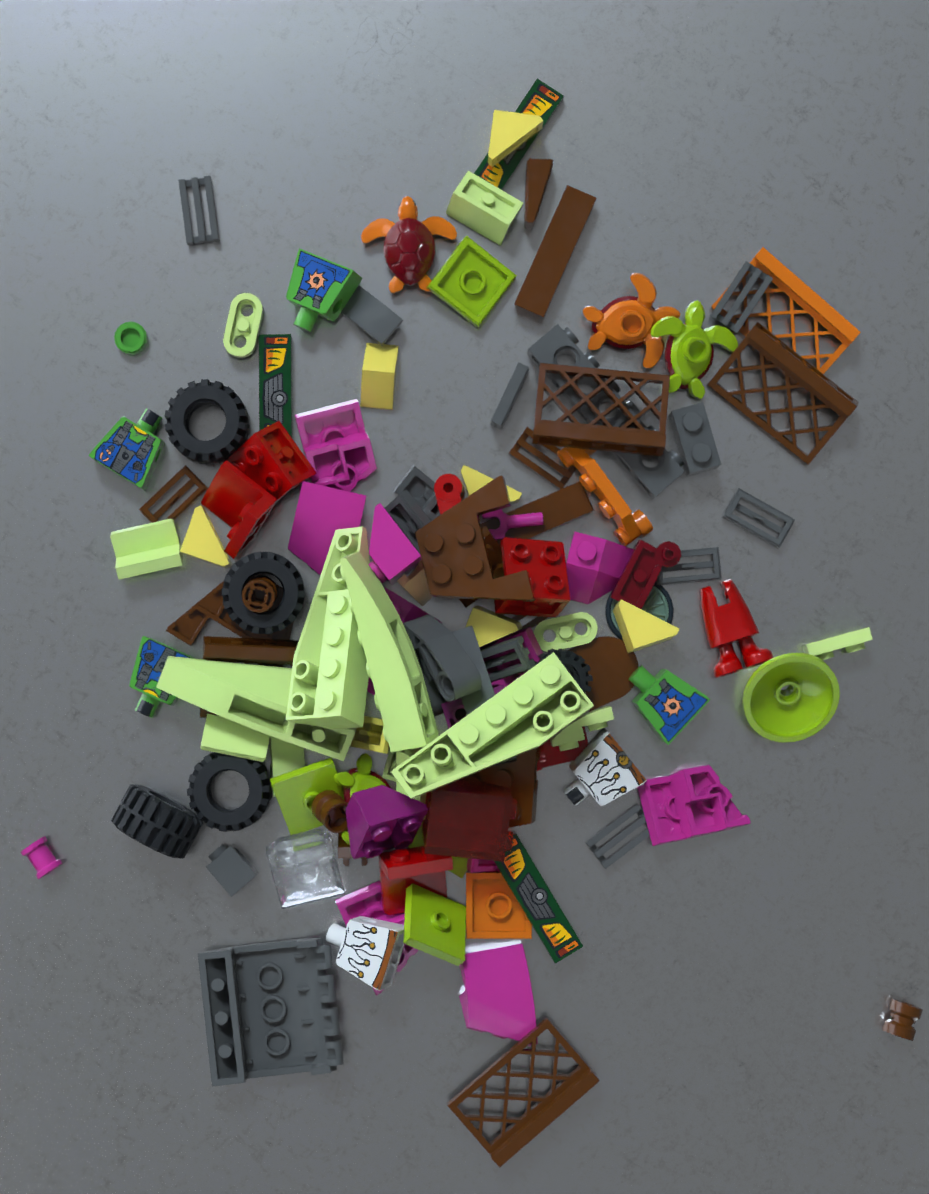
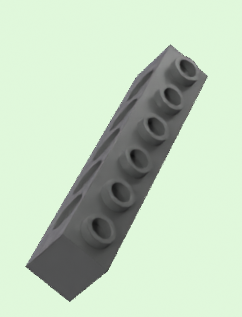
(563, 341)

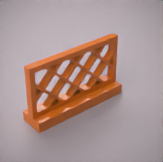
(806, 299)

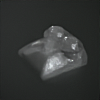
(305, 868)

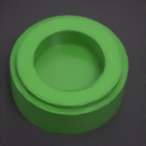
(131, 338)

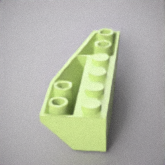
(390, 659)
(329, 662)
(251, 697)
(499, 729)

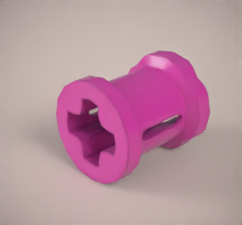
(41, 857)

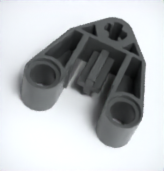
(443, 662)

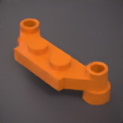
(612, 504)

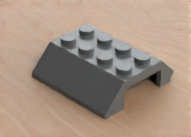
(269, 1010)

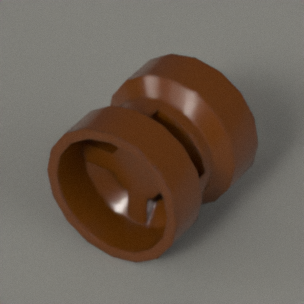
(265, 592)
(330, 810)
(902, 1018)

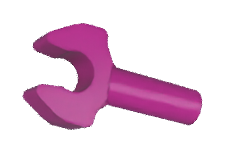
(512, 521)

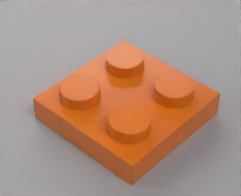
(493, 909)

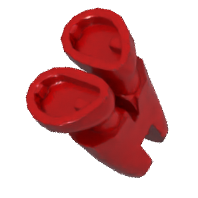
(730, 624)

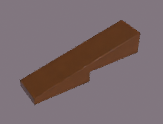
(555, 251)
(556, 508)

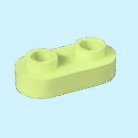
(243, 326)
(565, 631)

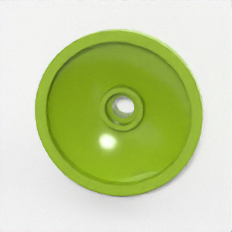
(800, 708)

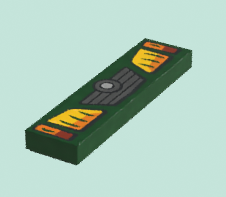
(540, 101)
(275, 380)
(538, 902)

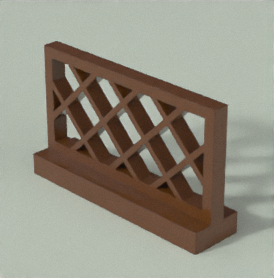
(800, 371)
(595, 436)
(248, 651)
(541, 1113)

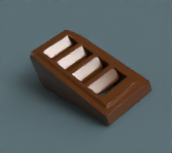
(536, 181)

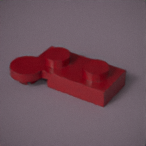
(643, 571)

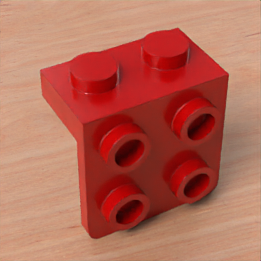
(409, 866)

